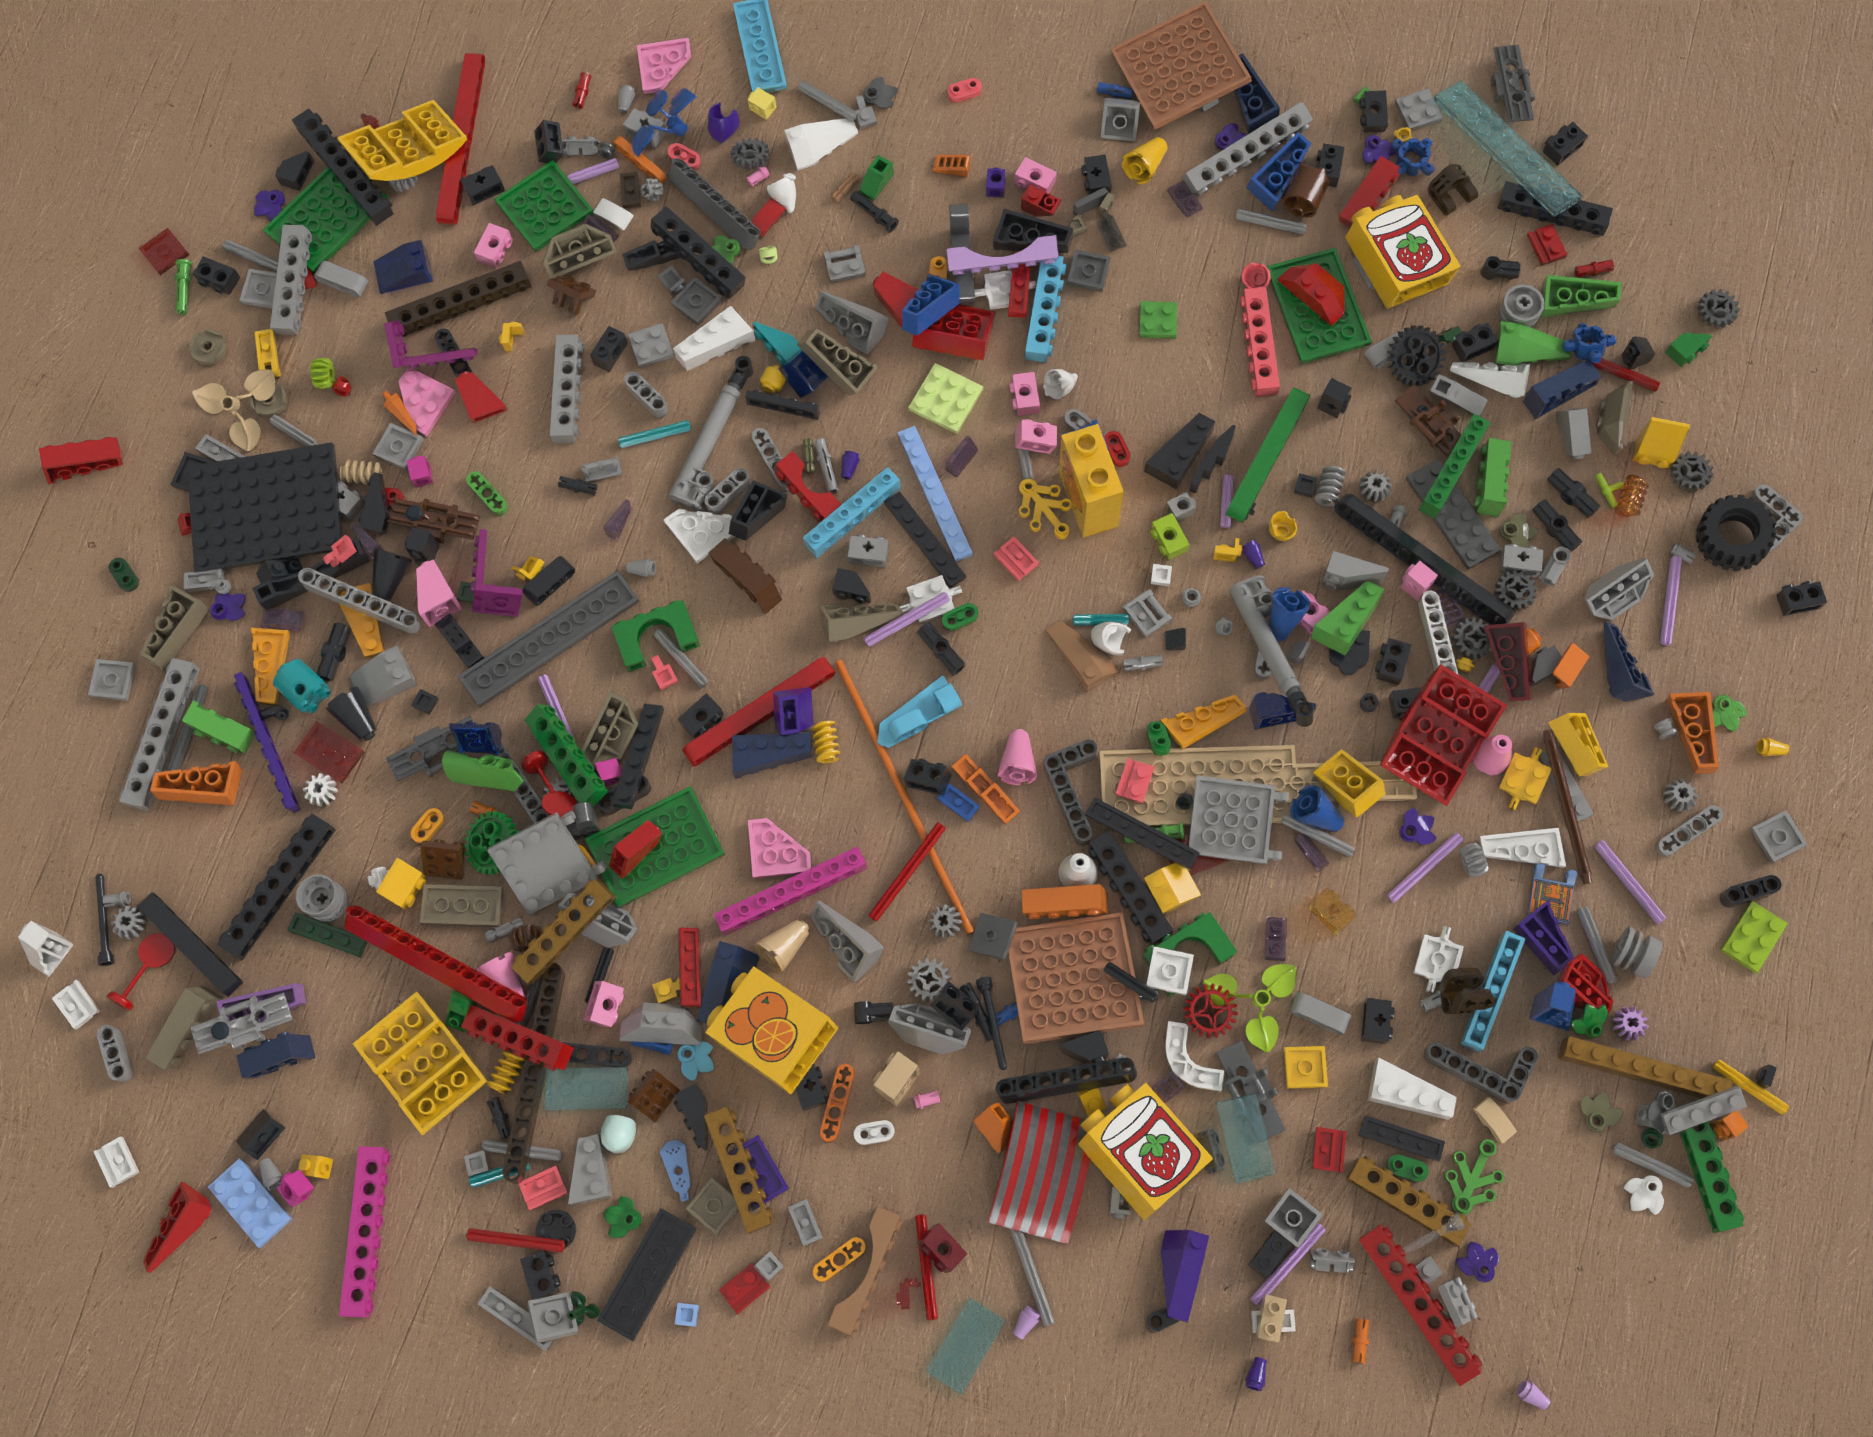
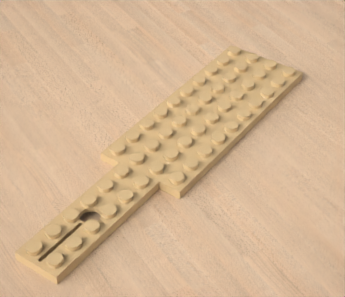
(1254, 764)

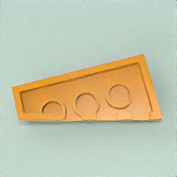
(364, 627)
(1202, 721)

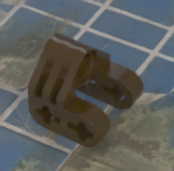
(1446, 180)
(1456, 1000)

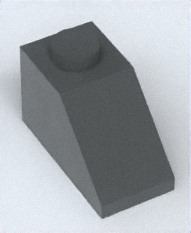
(1544, 664)

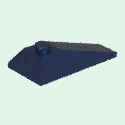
(1622, 674)
(725, 968)

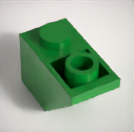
(876, 177)
(1686, 347)
(458, 1009)

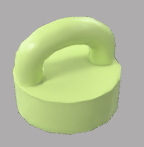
(768, 251)

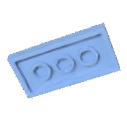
(250, 1203)

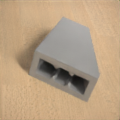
(1575, 432)

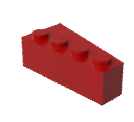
(1371, 190)
(79, 458)

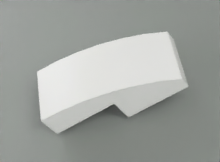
(613, 214)

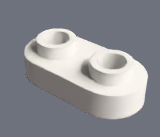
(874, 1132)

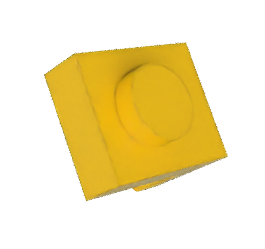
(508, 332)
(529, 570)
(1091, 1100)
(315, 1166)

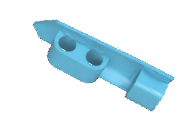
(917, 713)

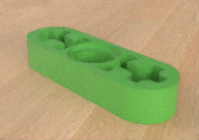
(489, 500)

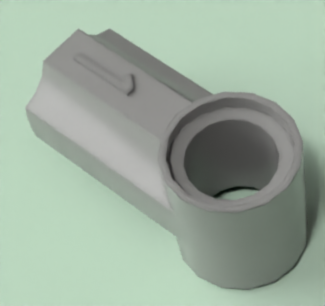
(1554, 566)

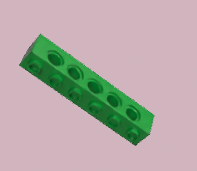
(1454, 466)
(565, 755)
(1704, 1179)

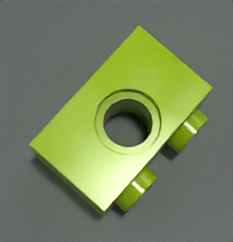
(1169, 526)

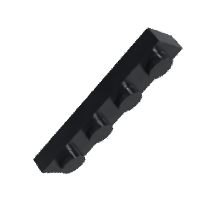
(784, 405)
(1401, 1138)

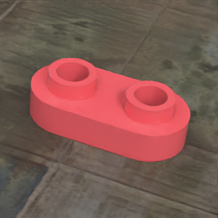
(965, 89)
(685, 154)

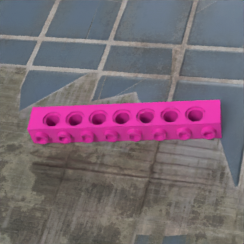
(790, 891)
(356, 1241)

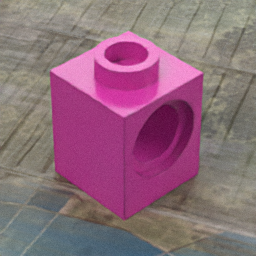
(419, 471)
(608, 771)
(295, 1188)

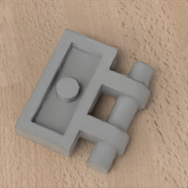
(1457, 1301)

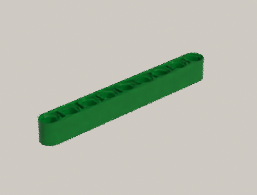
(1267, 455)

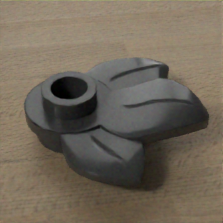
(881, 92)
(1662, 1103)

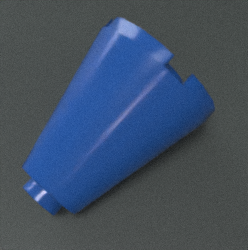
(1287, 611)
(1316, 809)

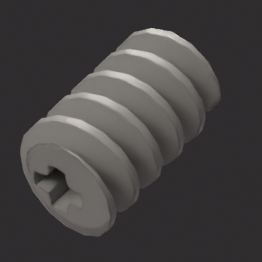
(1329, 486)

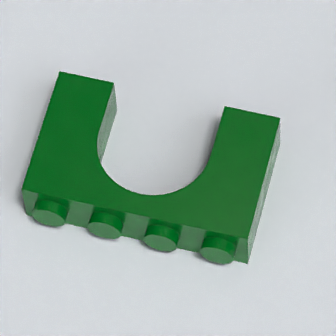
(630, 631)
(1203, 930)

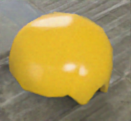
(1282, 526)

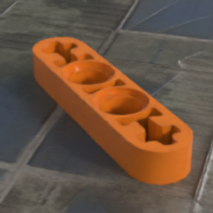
(641, 162)
(835, 1102)

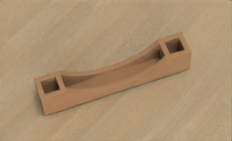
(847, 1312)

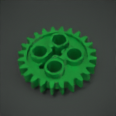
(484, 833)

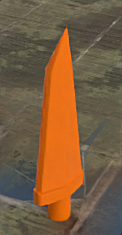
(397, 408)

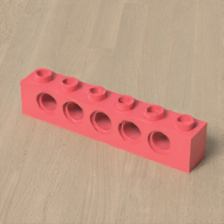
(1258, 298)

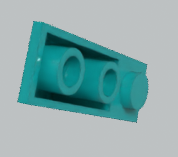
(776, 341)

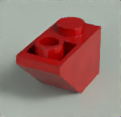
(1039, 202)

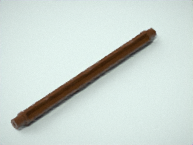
(1567, 807)

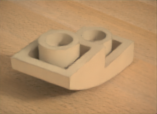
(1495, 1119)

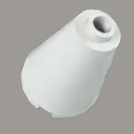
(1078, 870)

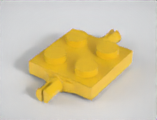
(1525, 778)

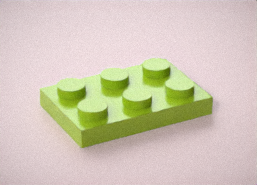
(1754, 937)

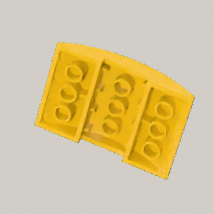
(405, 146)
(420, 1062)

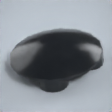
(556, 1225)

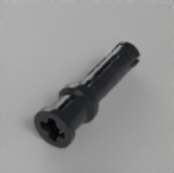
(880, 215)

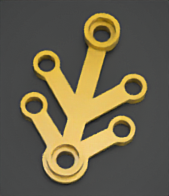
(1043, 505)

